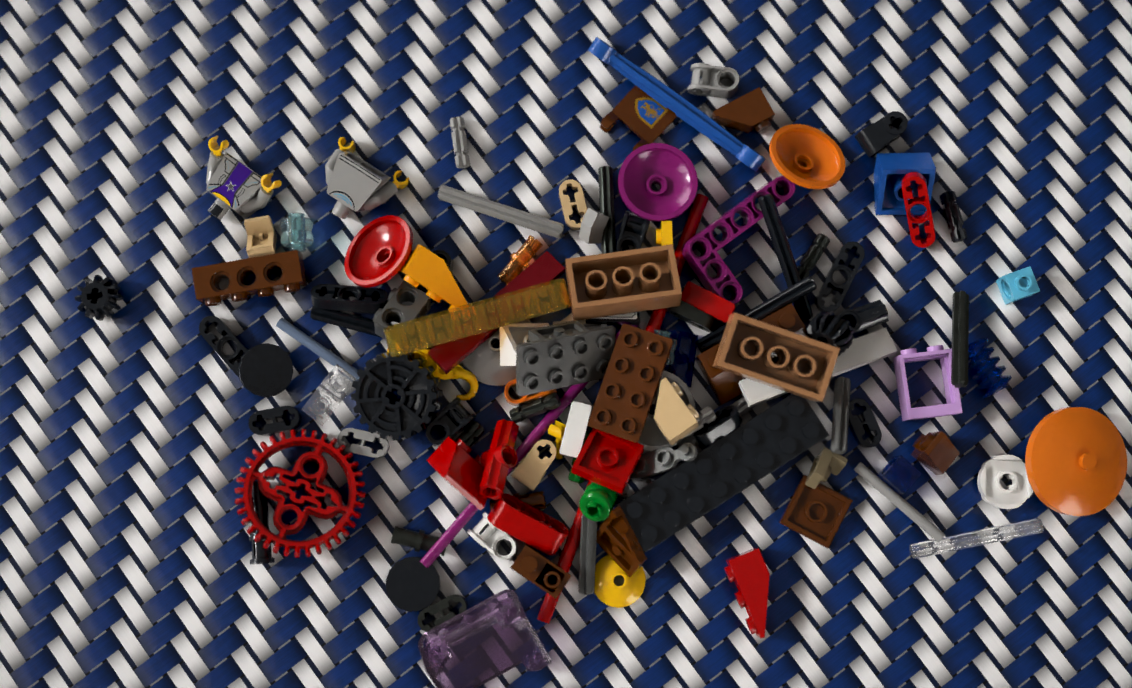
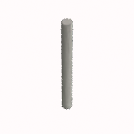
(899, 502)

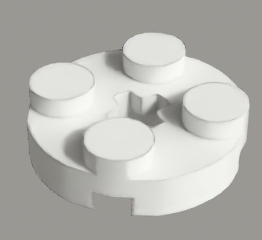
(993, 492)

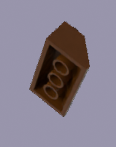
(726, 384)

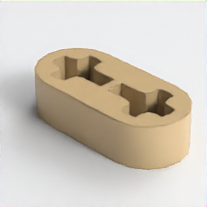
(567, 206)

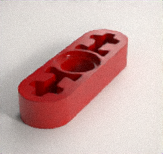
(908, 194)

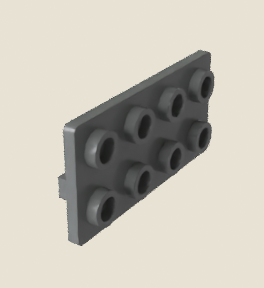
(562, 356)

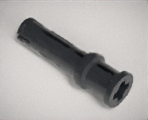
(260, 503)

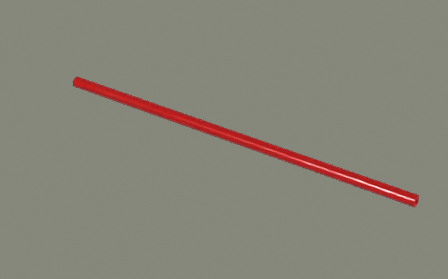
(655, 322)

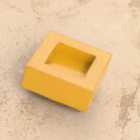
(664, 235)

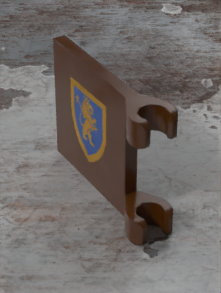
(641, 115)

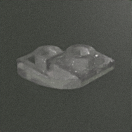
(329, 395)

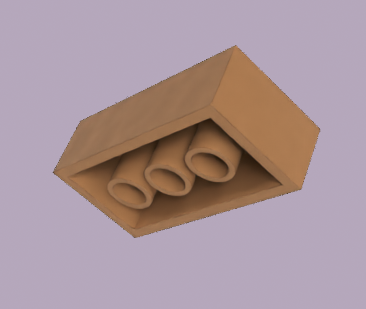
(623, 282)
(802, 362)

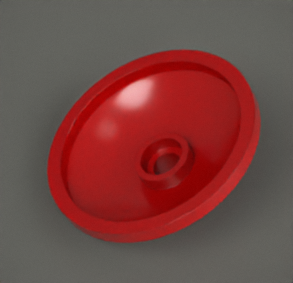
(379, 251)

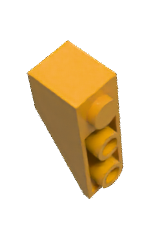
(434, 275)

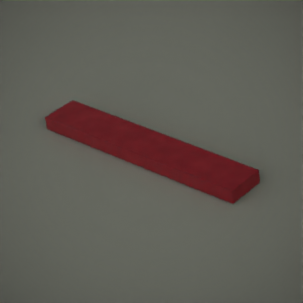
(453, 352)

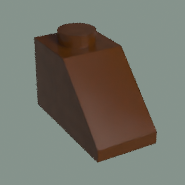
(746, 113)

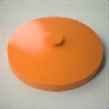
(1076, 461)

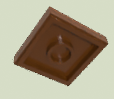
(816, 512)

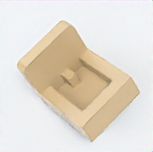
(261, 236)

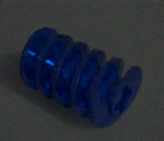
(986, 368)

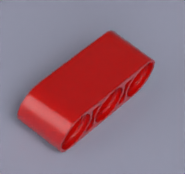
(528, 524)

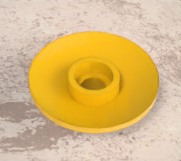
(615, 595)

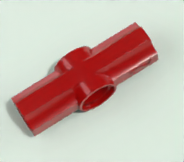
(498, 459)

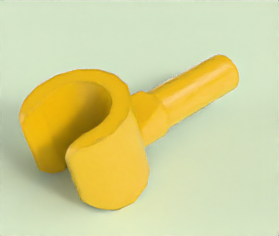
(557, 430)

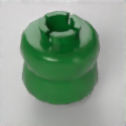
(597, 502)

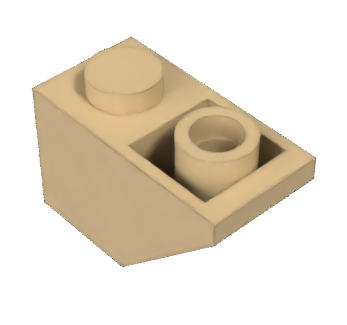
(672, 414)

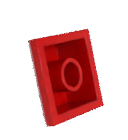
(459, 469)

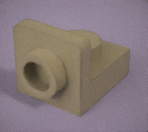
(823, 466)

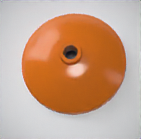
(807, 156)

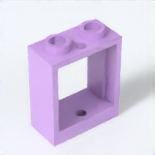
(952, 394)

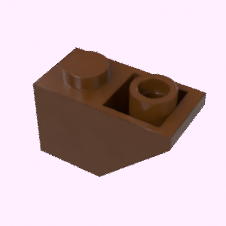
(935, 451)
(541, 571)

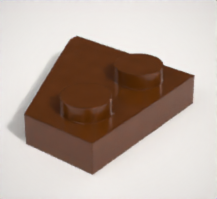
(620, 542)

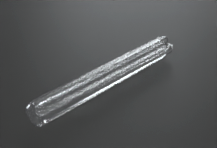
(976, 538)

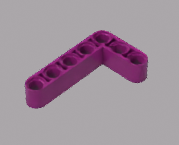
(730, 231)

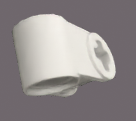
(492, 537)

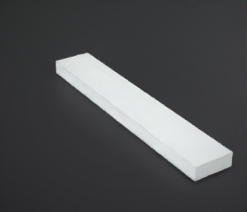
(860, 353)

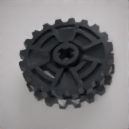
(379, 404)

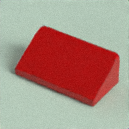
(707, 301)

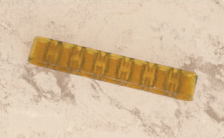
(476, 317)

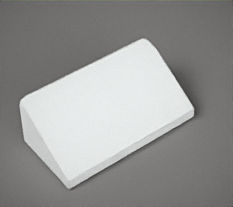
(575, 429)

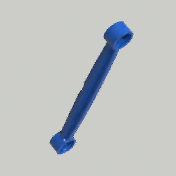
(670, 99)

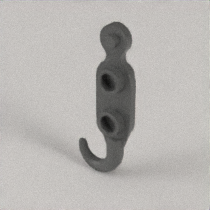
(661, 461)

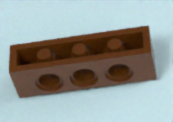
(207, 278)

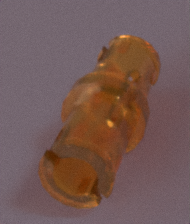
(520, 260)

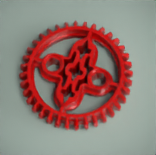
(272, 472)

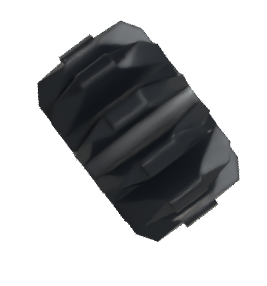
(92, 291)
(831, 330)

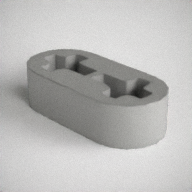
(364, 436)

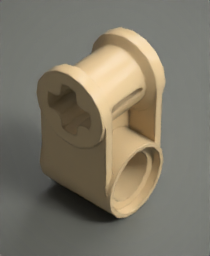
(532, 467)

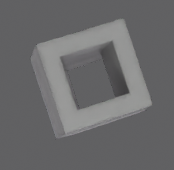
(593, 226)

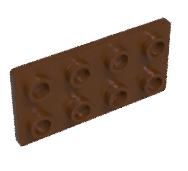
(630, 383)

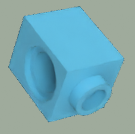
(1017, 285)

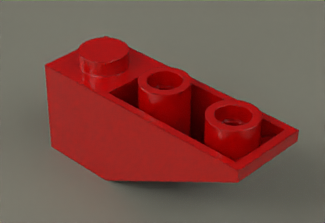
(752, 582)

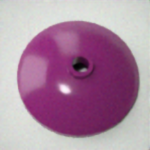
(662, 166)

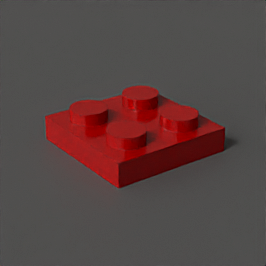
(607, 460)

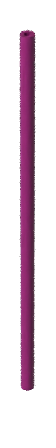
(521, 451)

